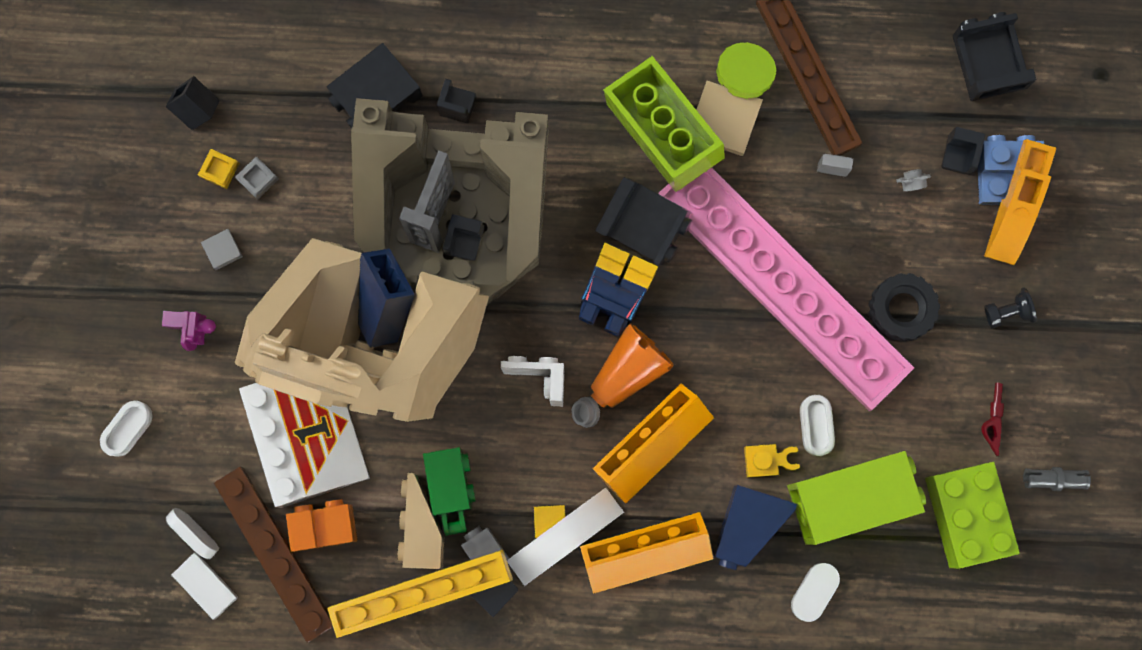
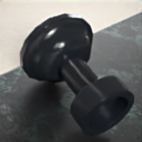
(1023, 307)

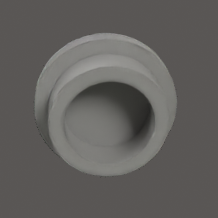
(586, 412)

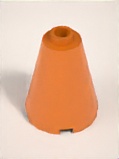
(629, 368)

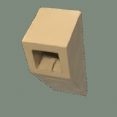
(422, 535)

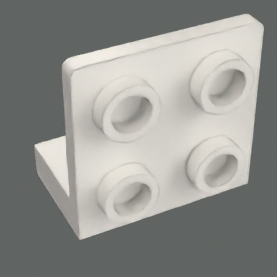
(545, 367)

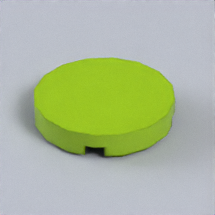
(746, 70)

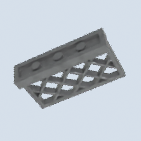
(423, 222)

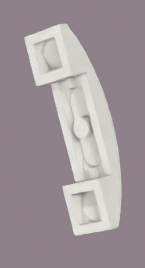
(565, 536)

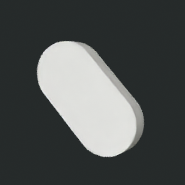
(817, 425)
(126, 428)
(192, 533)
(815, 592)

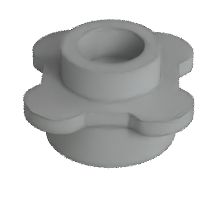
(914, 180)

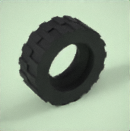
(911, 285)

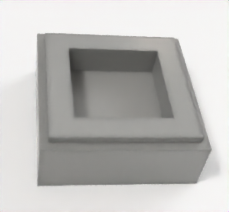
(835, 165)
(257, 178)
(221, 249)

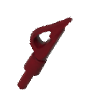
(995, 421)

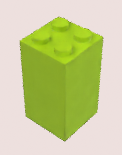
(857, 498)

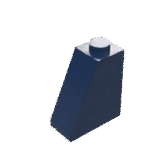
(383, 298)
(749, 525)

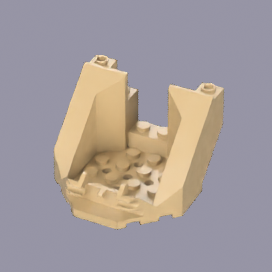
(308, 336)

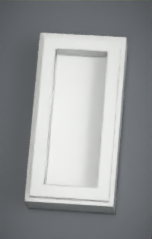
(204, 586)

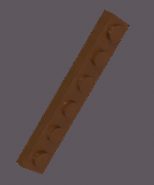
(810, 75)
(274, 554)

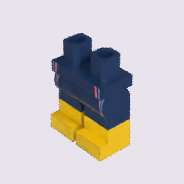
(614, 299)

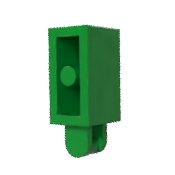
(449, 486)

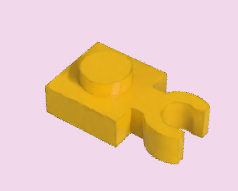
(764, 460)

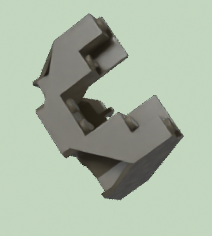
(494, 172)

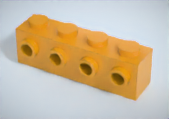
(650, 448)
(647, 552)

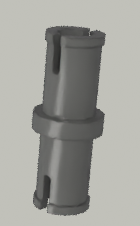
(1056, 479)

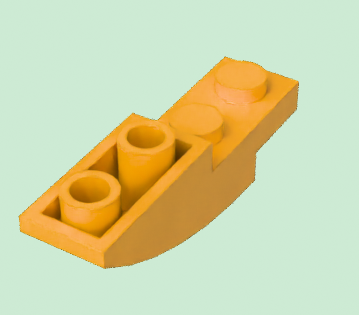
(1022, 202)

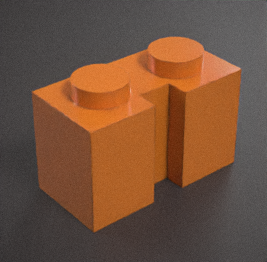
(321, 526)

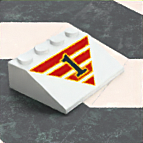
(302, 445)

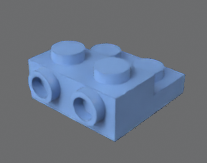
(997, 167)

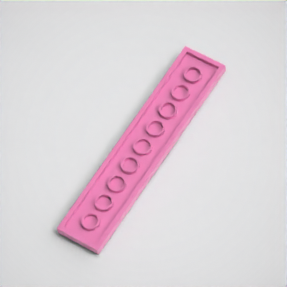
(791, 289)

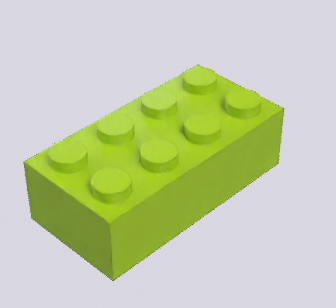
(664, 124)

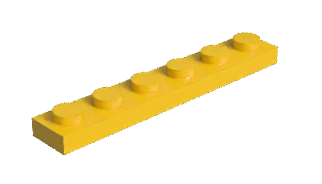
(420, 593)

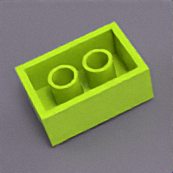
(972, 515)

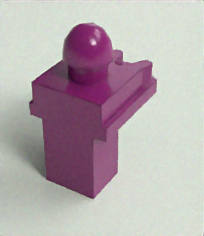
(193, 327)

